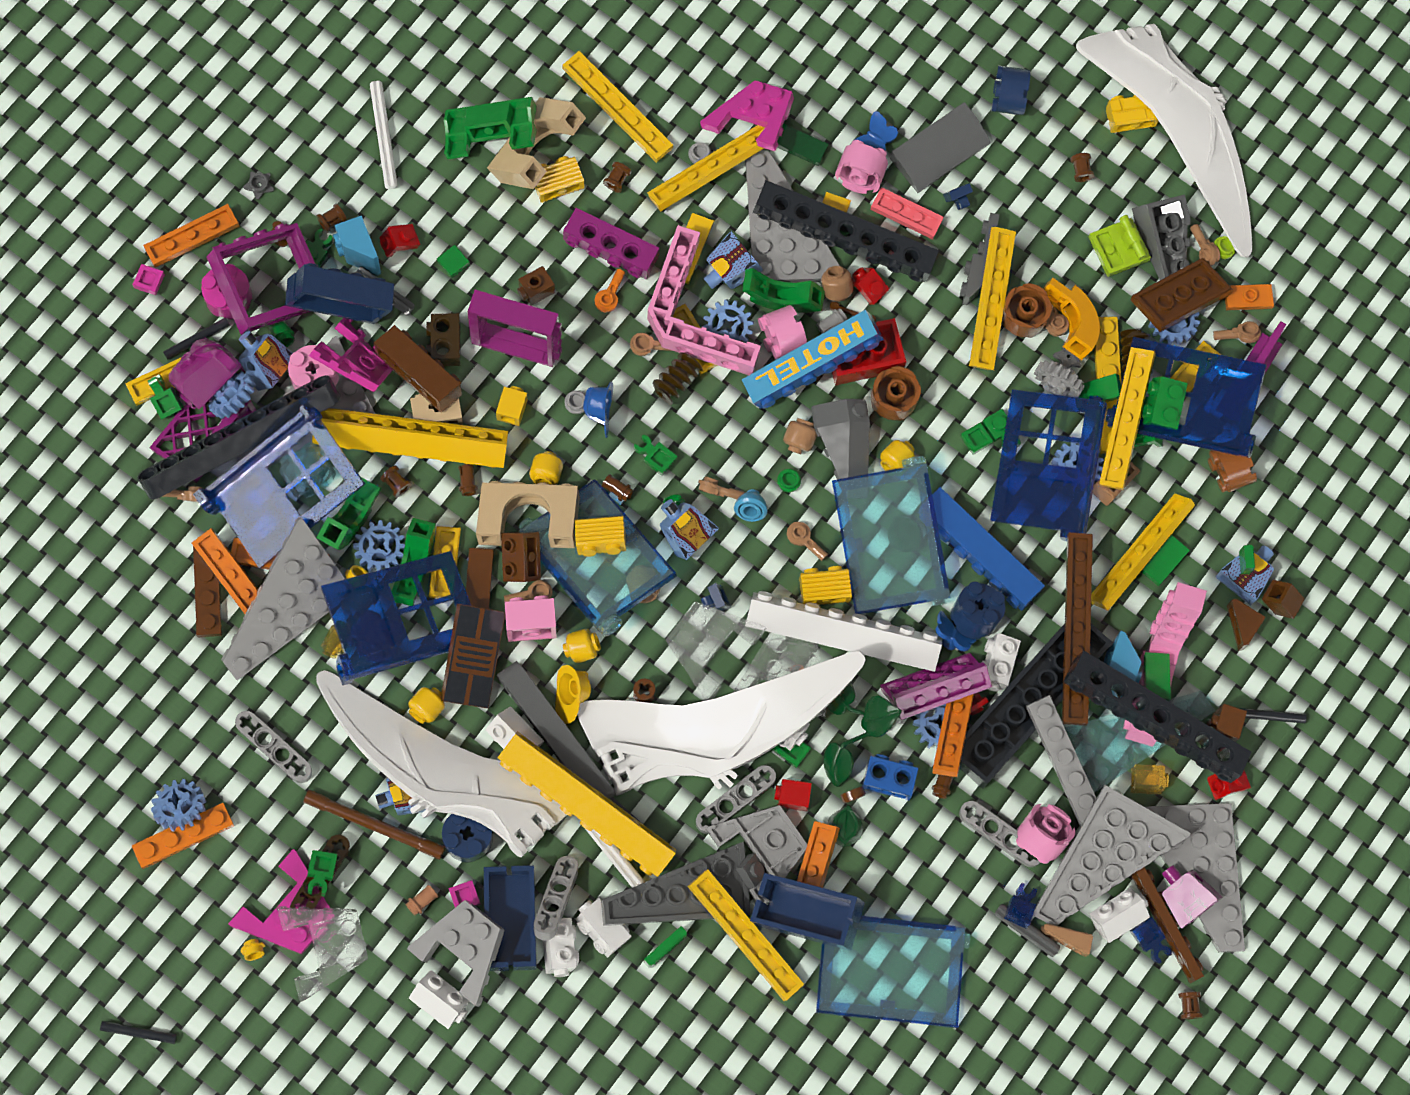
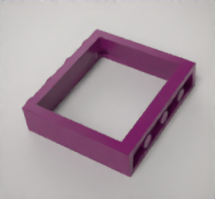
(243, 244)
(520, 315)

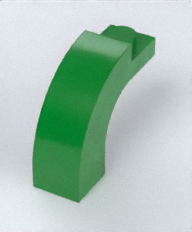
(774, 294)
(342, 528)
(417, 546)

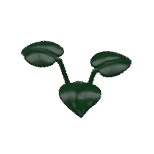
(877, 721)

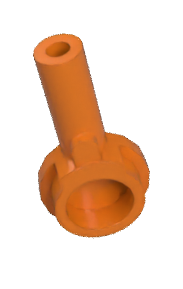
(606, 299)

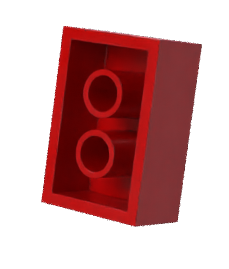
(872, 362)

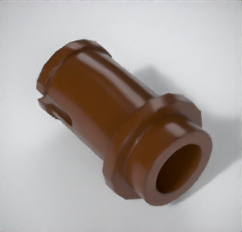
(467, 480)
(617, 488)
(942, 786)

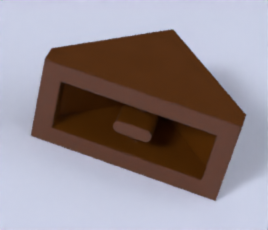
(1244, 622)

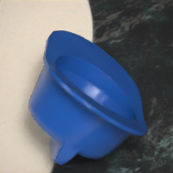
(598, 404)

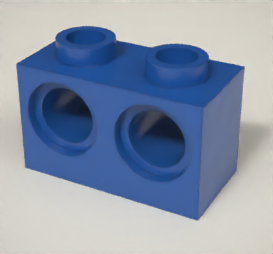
(889, 785)

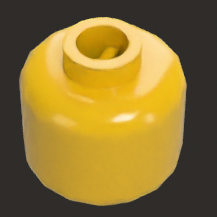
(894, 453)
(546, 468)
(581, 645)
(426, 705)

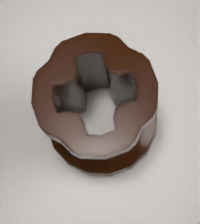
(1082, 167)
(617, 177)
(331, 218)
(396, 481)
(644, 684)
(1190, 1005)

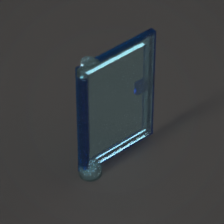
(891, 538)
(603, 583)
(895, 973)

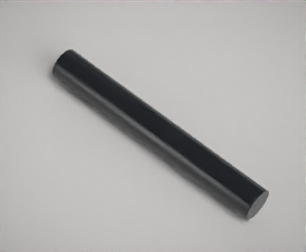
(205, 333)
(1275, 716)
(138, 1032)

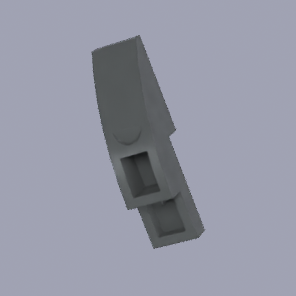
(976, 267)

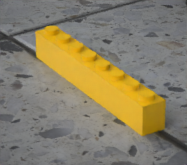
(416, 437)
(587, 804)

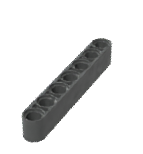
(551, 727)

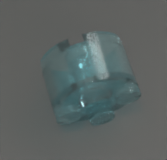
(308, 456)

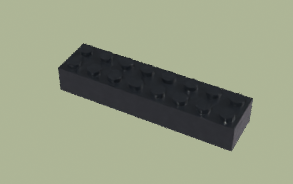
(1007, 721)

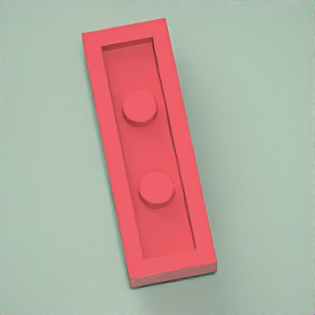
(907, 213)

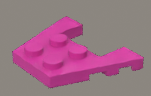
(758, 105)
(358, 362)
(271, 930)

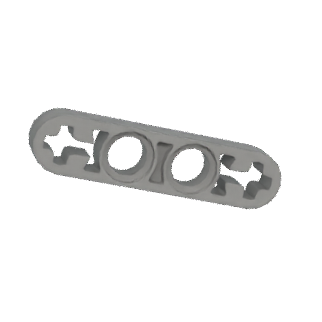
(271, 749)
(737, 801)
(996, 838)
(554, 897)

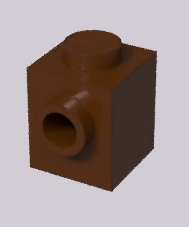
(535, 286)
(1283, 599)

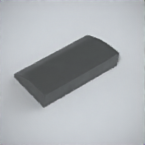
(940, 148)

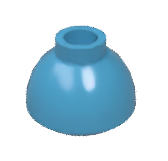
(751, 506)

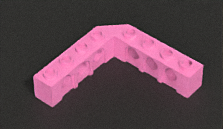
(681, 337)
(1168, 635)

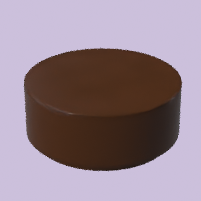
(853, 794)

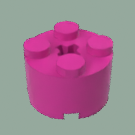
(213, 295)

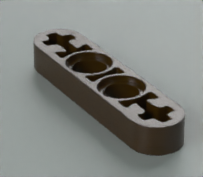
(341, 855)

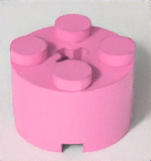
(862, 167)
(782, 331)
(302, 364)
(1045, 832)

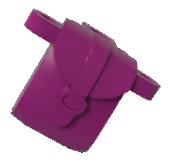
(203, 372)

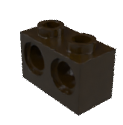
(448, 339)

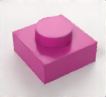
(148, 279)
(463, 892)

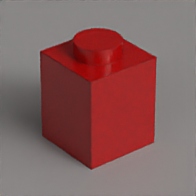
(793, 794)

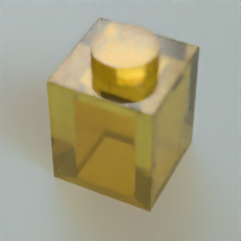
(1148, 779)

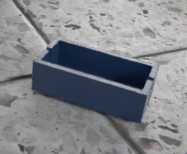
(339, 293)
(511, 904)
(807, 911)

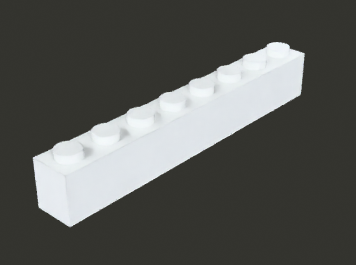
(845, 631)

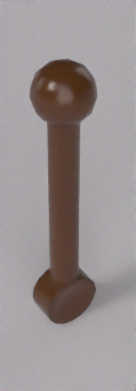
(834, 305)

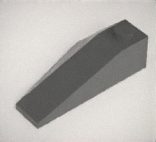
(1165, 233)
(845, 435)

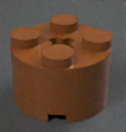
(1026, 323)
(890, 405)
(1232, 470)

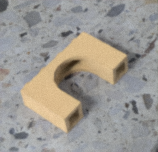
(516, 165)
(500, 499)

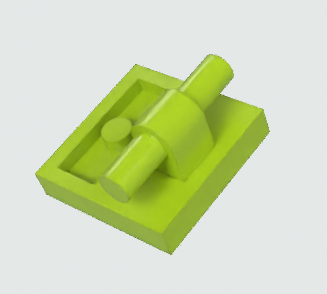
(1119, 246)

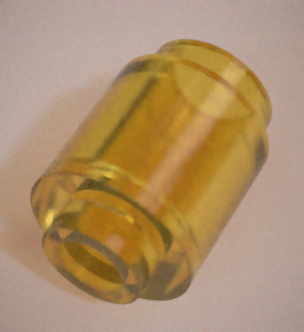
(331, 644)

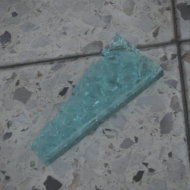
(1108, 754)

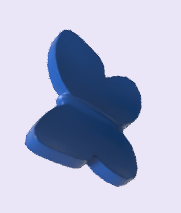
(879, 132)
(950, 636)

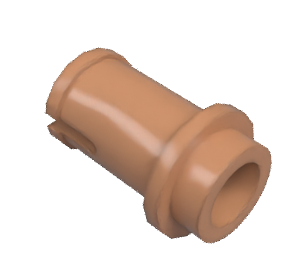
(421, 900)

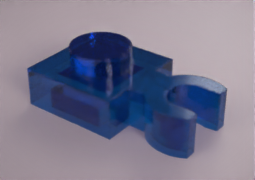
(1020, 908)
(1149, 938)

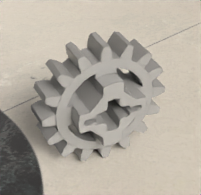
(1058, 379)

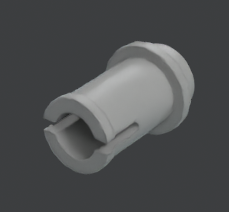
(831, 321)

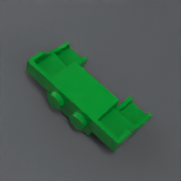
(490, 122)

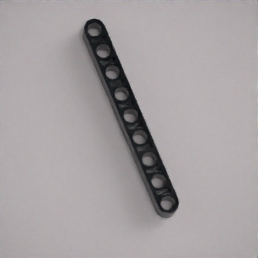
(235, 438)

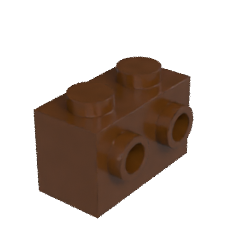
(521, 556)
(1228, 721)

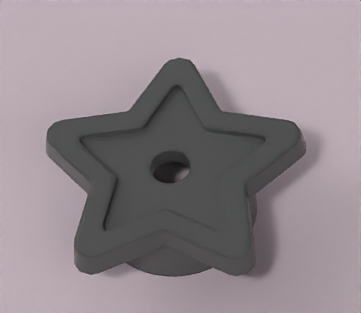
(256, 178)
(1067, 362)

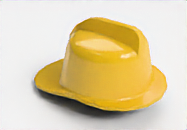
(572, 689)

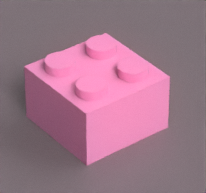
(530, 619)

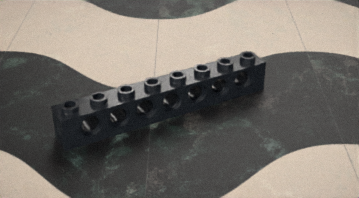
(858, 229)
(1170, 717)

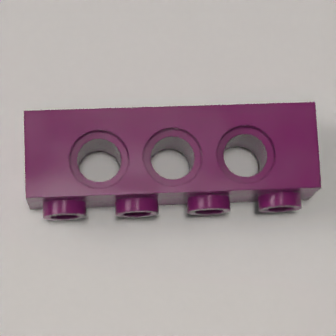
(583, 223)

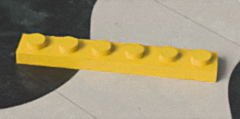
(617, 106)
(706, 169)
(992, 298)
(1107, 363)
(1127, 418)
(1141, 551)
(745, 935)

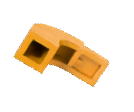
(1081, 315)

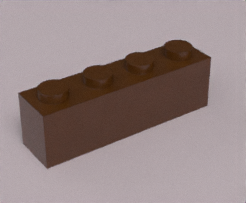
(418, 368)

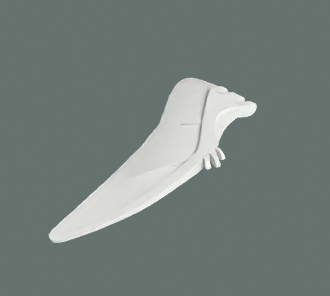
(1187, 112)
(712, 734)
(439, 773)

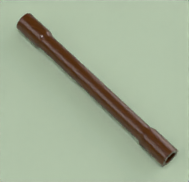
(422, 844)

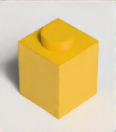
(511, 405)

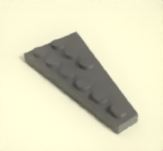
(669, 897)

